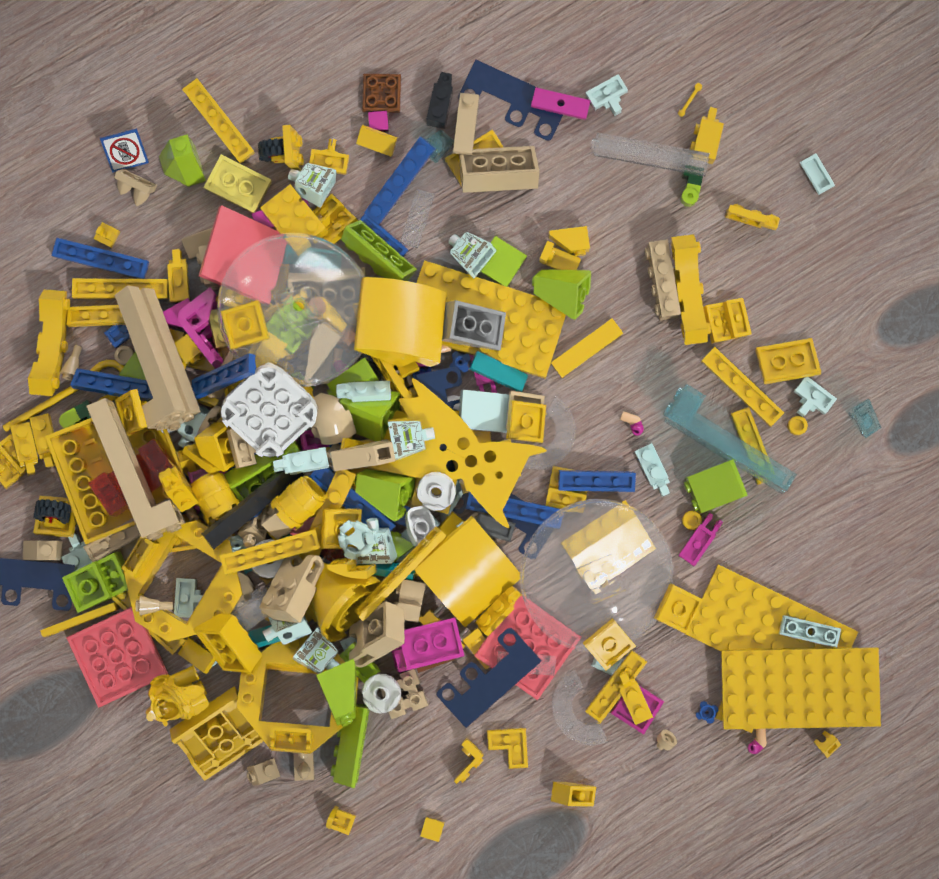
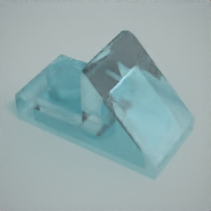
(442, 143)
(865, 418)

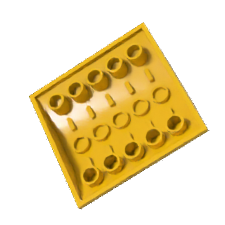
(81, 459)

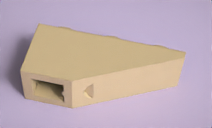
(363, 455)

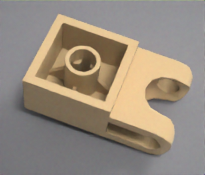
(292, 588)
(377, 634)

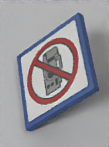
(124, 150)

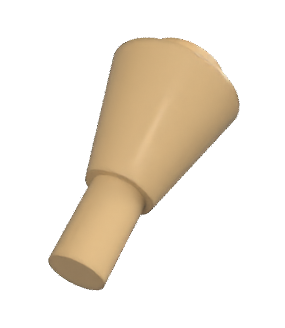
(72, 364)
(148, 605)

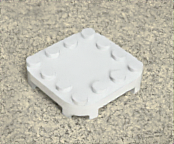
(269, 410)

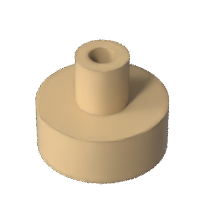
(666, 740)

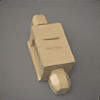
(252, 532)

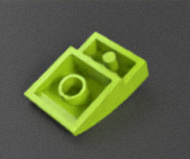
(96, 582)

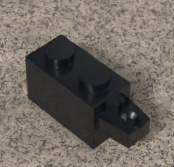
(440, 101)

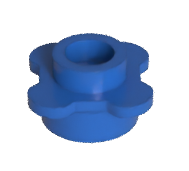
(464, 358)
(704, 706)

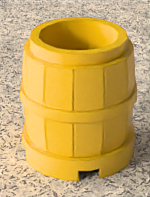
(214, 496)
(299, 502)

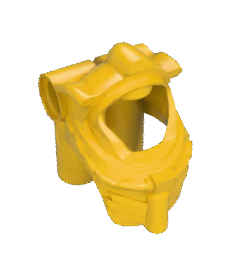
(176, 696)

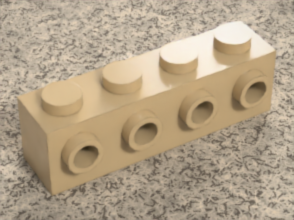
(663, 280)

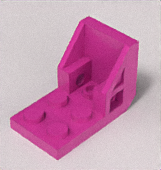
(195, 318)
(428, 645)

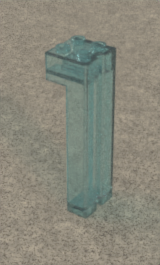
(684, 418)

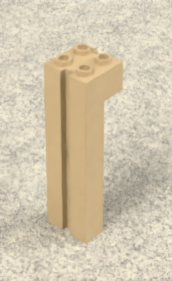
(160, 361)
(150, 518)

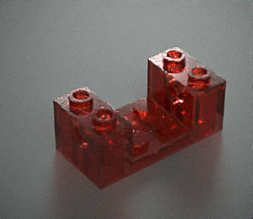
(152, 460)

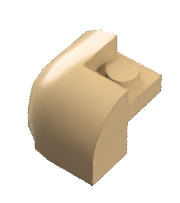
(332, 420)

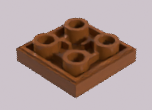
(381, 93)

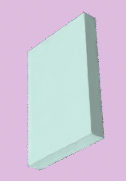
(484, 410)

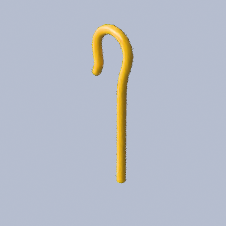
(61, 395)

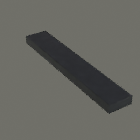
(248, 508)

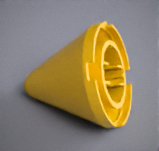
(337, 600)

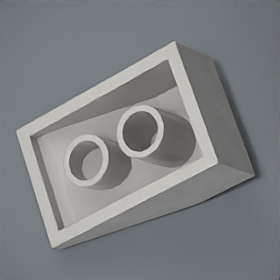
(473, 325)

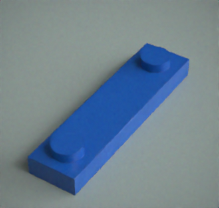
(596, 481)

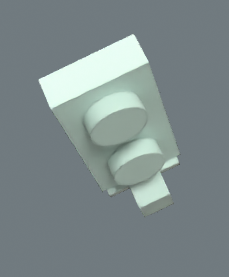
(364, 391)
(302, 461)
(653, 468)

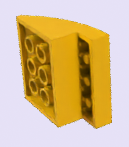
(400, 321)
(467, 571)

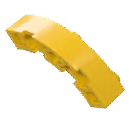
(689, 289)
(51, 343)

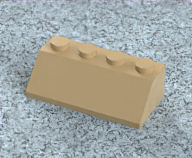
(499, 169)

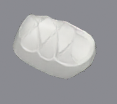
(419, 523)

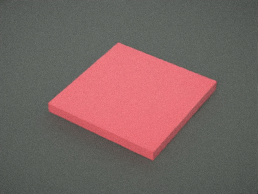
(228, 239)
(532, 635)
(116, 657)

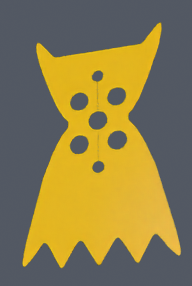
(448, 430)

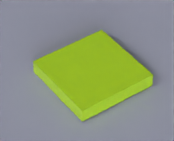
(504, 263)

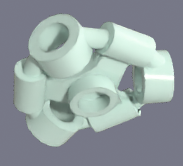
(356, 539)

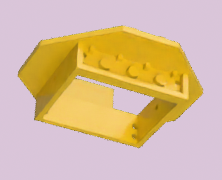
(145, 563)
(251, 695)

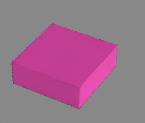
(378, 120)

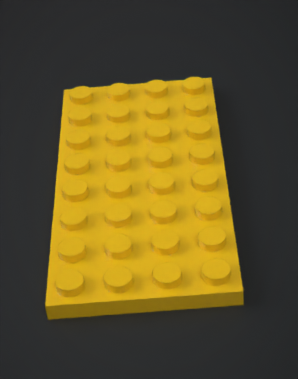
(529, 326)
(749, 617)
(800, 688)

